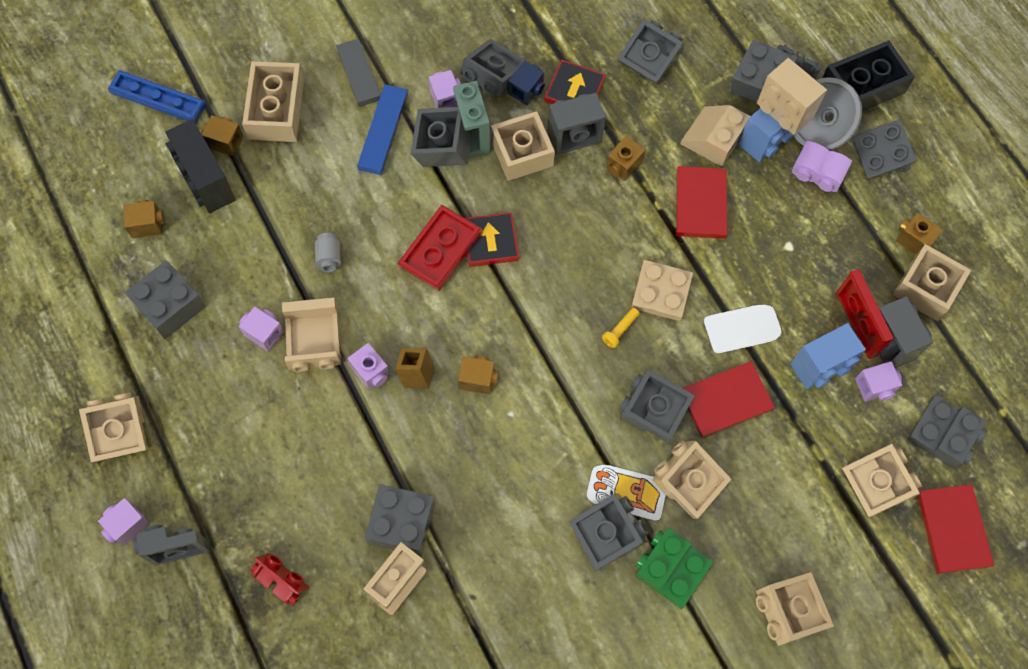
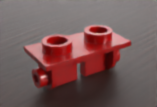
(289, 583)

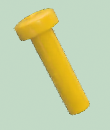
(611, 338)

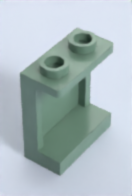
(473, 117)

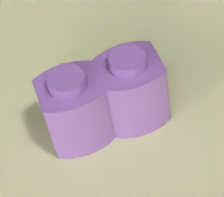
(821, 166)

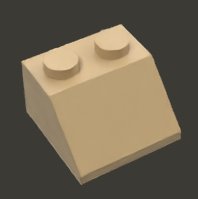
(716, 132)

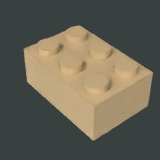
(273, 101)

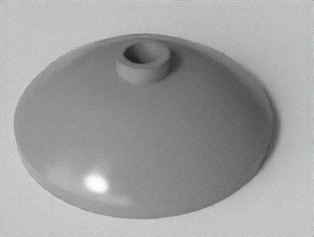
(846, 106)

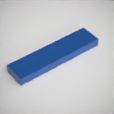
(157, 96)
(382, 129)

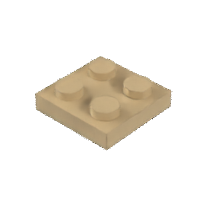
(662, 290)

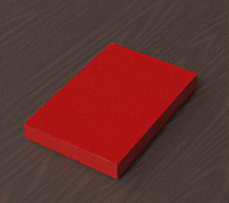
(701, 202)
(440, 247)
(864, 314)
(728, 399)
(955, 529)

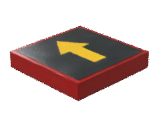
(572, 82)
(496, 242)

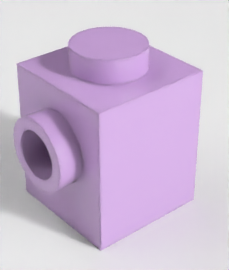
(441, 89)
(261, 328)
(369, 367)
(879, 382)
(122, 522)

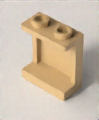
(312, 334)
(396, 579)

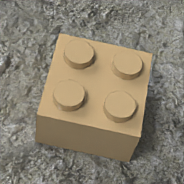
(791, 96)
(522, 146)
(932, 282)

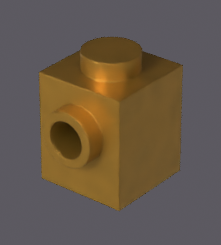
(222, 135)
(625, 158)
(143, 219)
(917, 233)
(415, 368)
(477, 375)

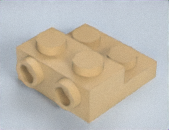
(113, 427)
(691, 478)
(882, 480)
(793, 609)

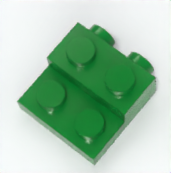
(673, 567)

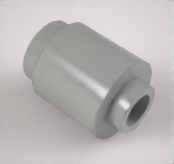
(327, 252)

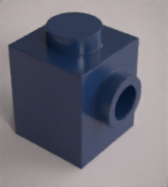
(526, 83)

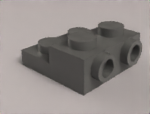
(651, 51)
(491, 67)
(655, 405)
(948, 432)
(609, 530)
(162, 546)

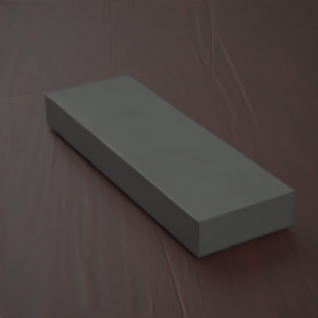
(358, 72)

